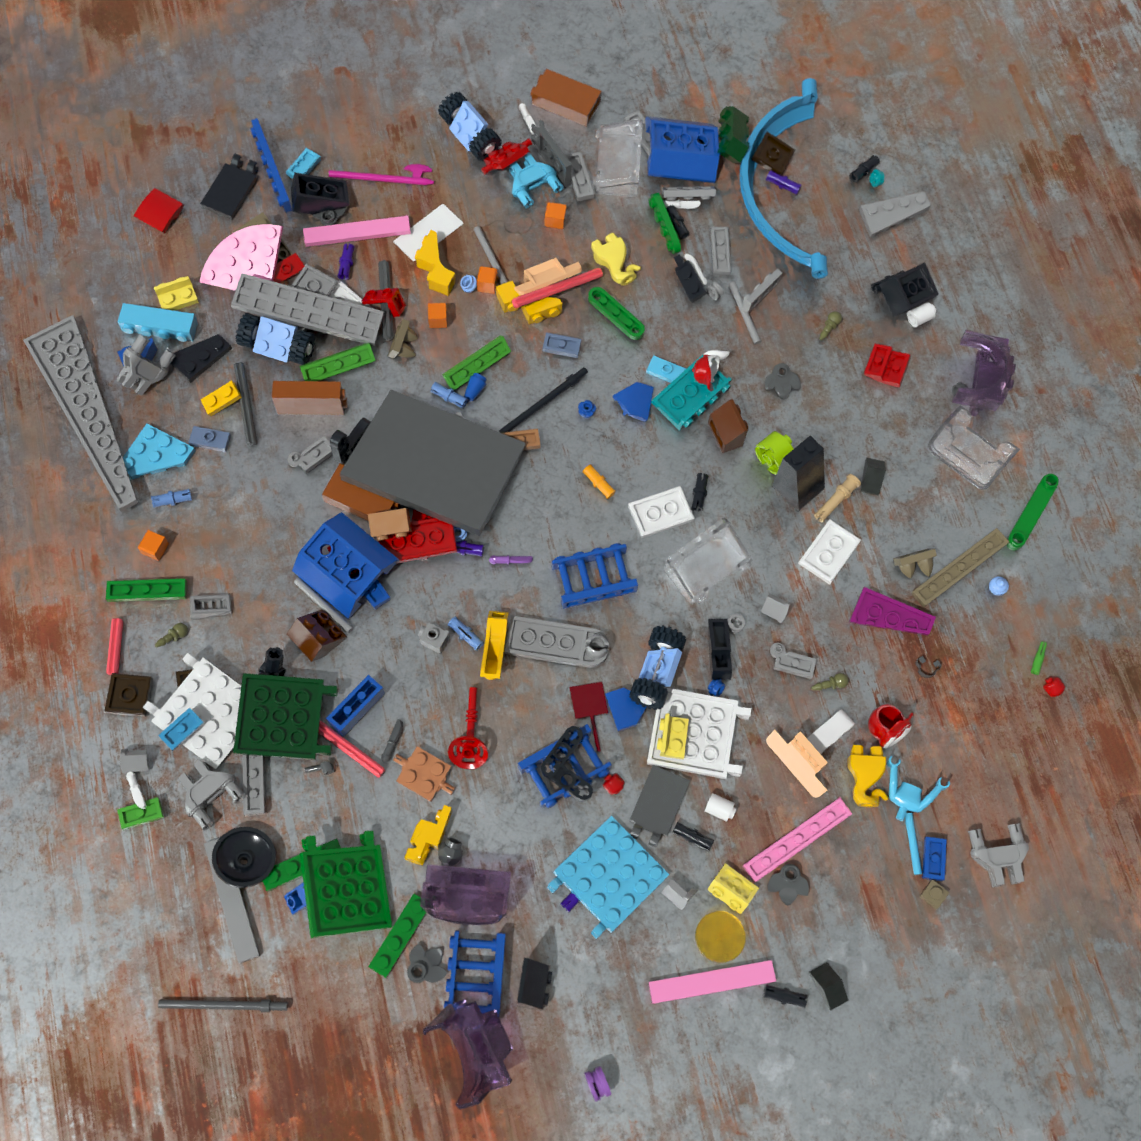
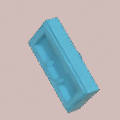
(304, 163)
(664, 369)

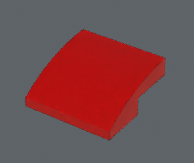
(158, 210)
(887, 365)

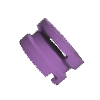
(601, 1086)

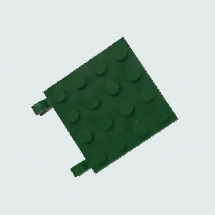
(280, 717)

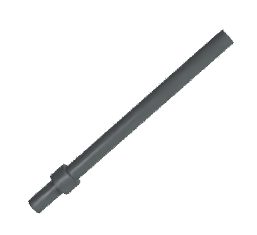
(264, 1005)

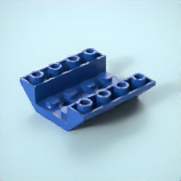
(683, 155)
(350, 550)

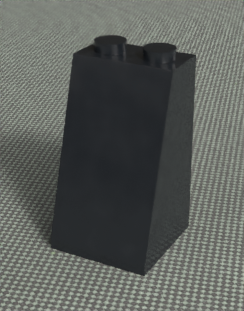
(801, 474)

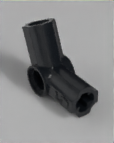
(273, 663)

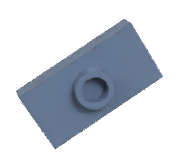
(561, 345)
(209, 439)

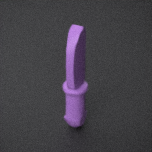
(512, 559)

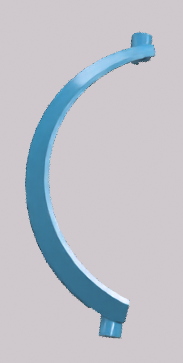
(775, 122)

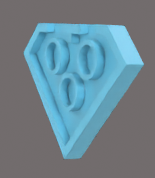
(155, 452)

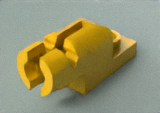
(428, 835)

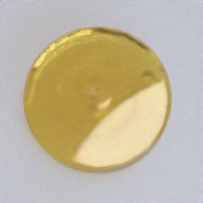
(720, 937)

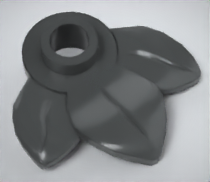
(332, 215)
(784, 382)
(788, 887)
(428, 963)

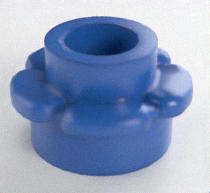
(586, 413)
(716, 687)

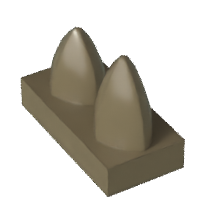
(400, 348)
(923, 558)

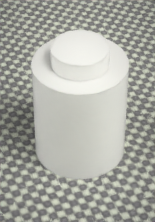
(921, 314)
(720, 807)

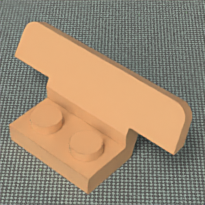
(545, 275)
(800, 759)

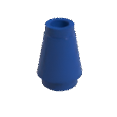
(475, 386)

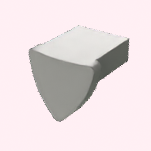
(776, 608)
(133, 760)
(677, 894)

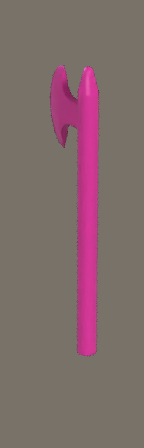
(416, 169)

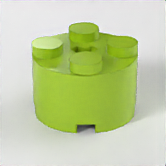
(773, 450)

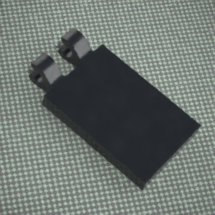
(230, 188)

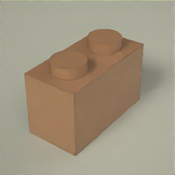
(390, 523)

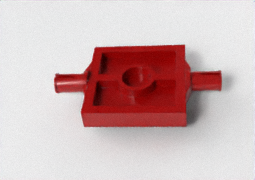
(506, 155)

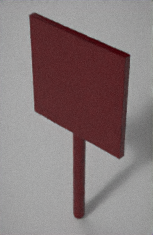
(589, 701)

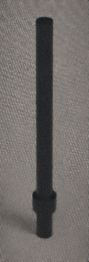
(571, 380)

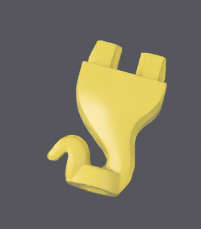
(613, 257)

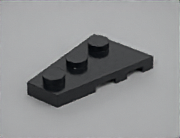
(200, 356)

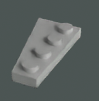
(886, 213)

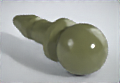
(834, 319)
(178, 631)
(839, 680)

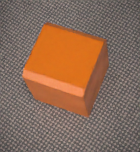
(555, 215)
(487, 280)
(437, 315)
(153, 545)

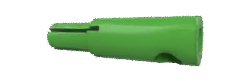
(1038, 661)

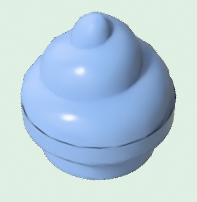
(998, 586)

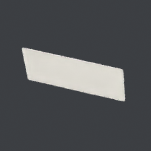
(440, 220)

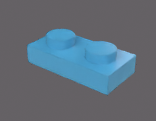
(181, 729)

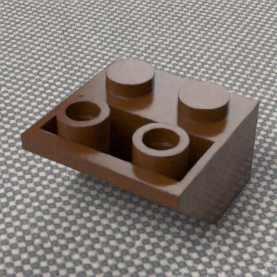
(728, 426)
(316, 634)

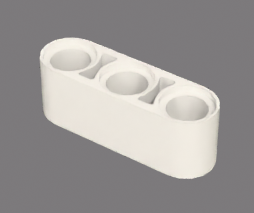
(831, 731)

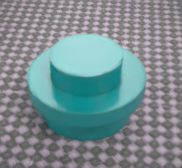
(876, 178)

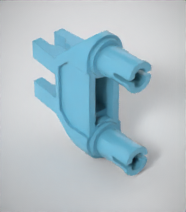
(531, 177)

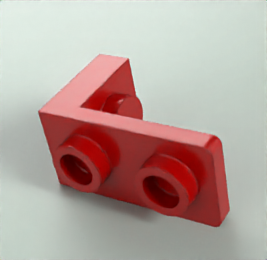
(391, 296)

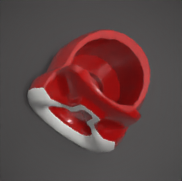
(888, 725)

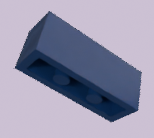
(355, 705)

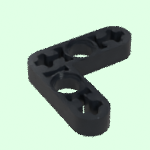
(344, 445)
(561, 770)

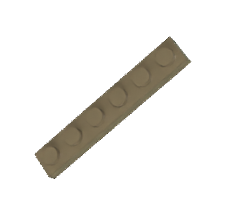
(960, 567)

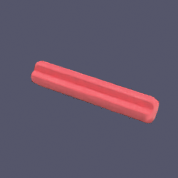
(114, 646)

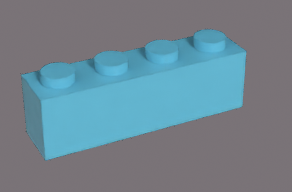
(157, 322)

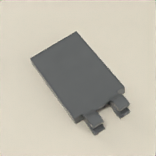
(552, 153)
(658, 804)

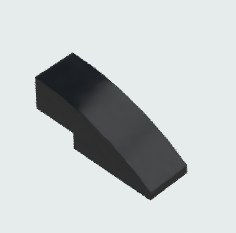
(719, 649)

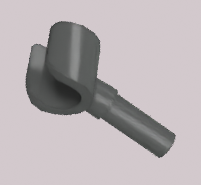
(325, 766)

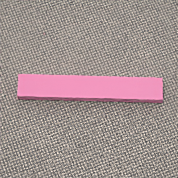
(356, 231)
(797, 840)
(711, 982)

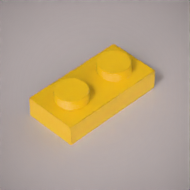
(221, 398)

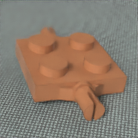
(424, 774)

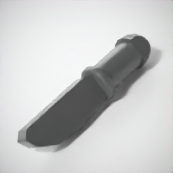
(386, 756)

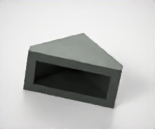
(873, 476)
(829, 986)

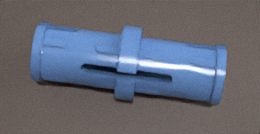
(449, 395)
(171, 498)
(475, 642)

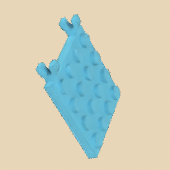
(609, 875)

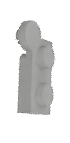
(312, 455)
(792, 662)

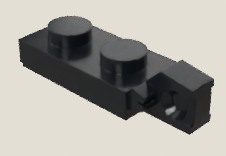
(689, 279)

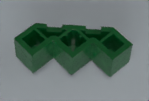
(733, 134)

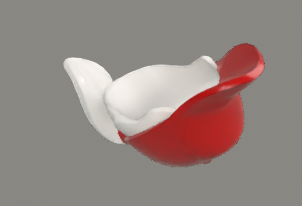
(707, 367)

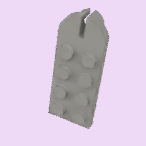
(556, 642)

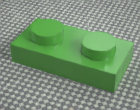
(135, 816)

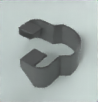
(937, 663)

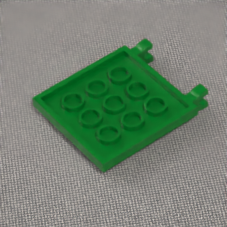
(345, 888)

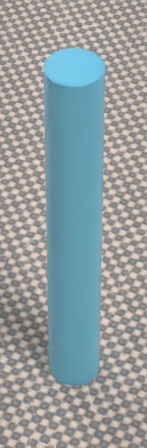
(913, 844)

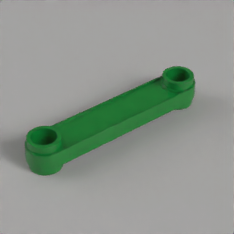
(1032, 511)

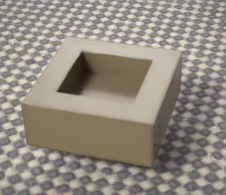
(934, 894)

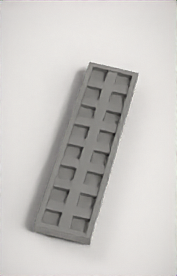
(307, 309)

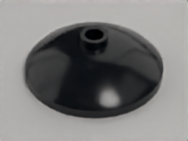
(239, 845)

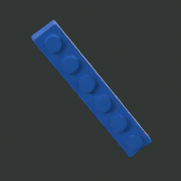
(272, 170)

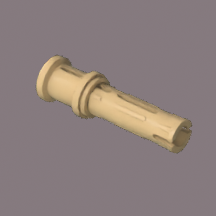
(842, 492)

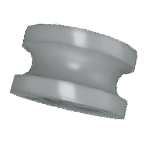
(715, 291)
(741, 621)

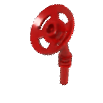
(471, 742)

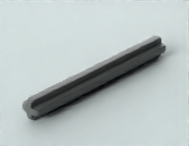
(384, 282)
(245, 404)

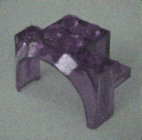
(990, 378)
(466, 895)
(481, 1048)

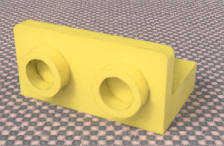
(176, 294)
(673, 737)
(733, 889)

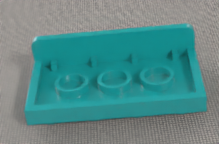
(687, 398)

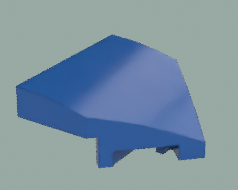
(635, 400)
(624, 710)

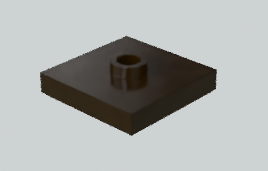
(773, 154)
(128, 694)

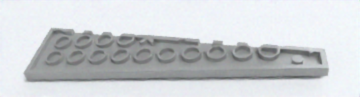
(68, 371)

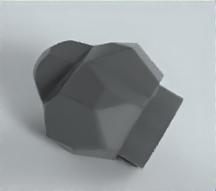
(450, 852)

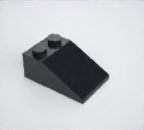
(317, 194)
(909, 289)
(533, 985)

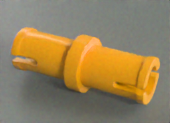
(599, 481)

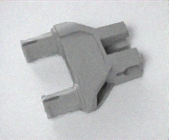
(139, 371)
(205, 790)
(1001, 857)

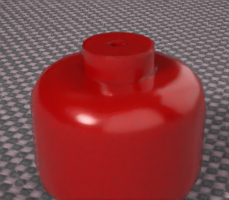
(1054, 686)
(613, 783)

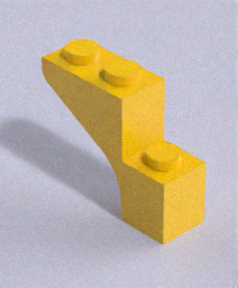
(427, 258)
(535, 311)
(494, 645)

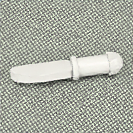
(526, 116)
(682, 204)
(692, 260)
(136, 791)

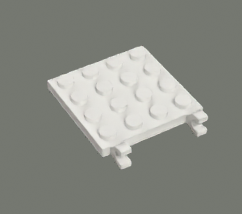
(214, 700)
(708, 733)

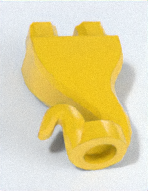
(867, 772)

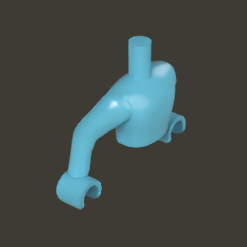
(907, 795)

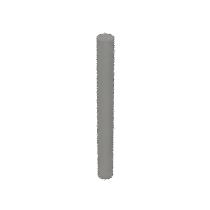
(490, 255)
(748, 321)
(324, 605)

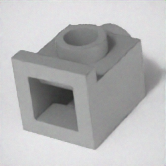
(436, 643)

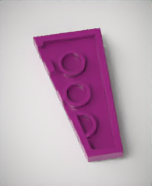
(884, 612)

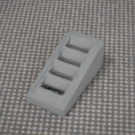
(210, 612)

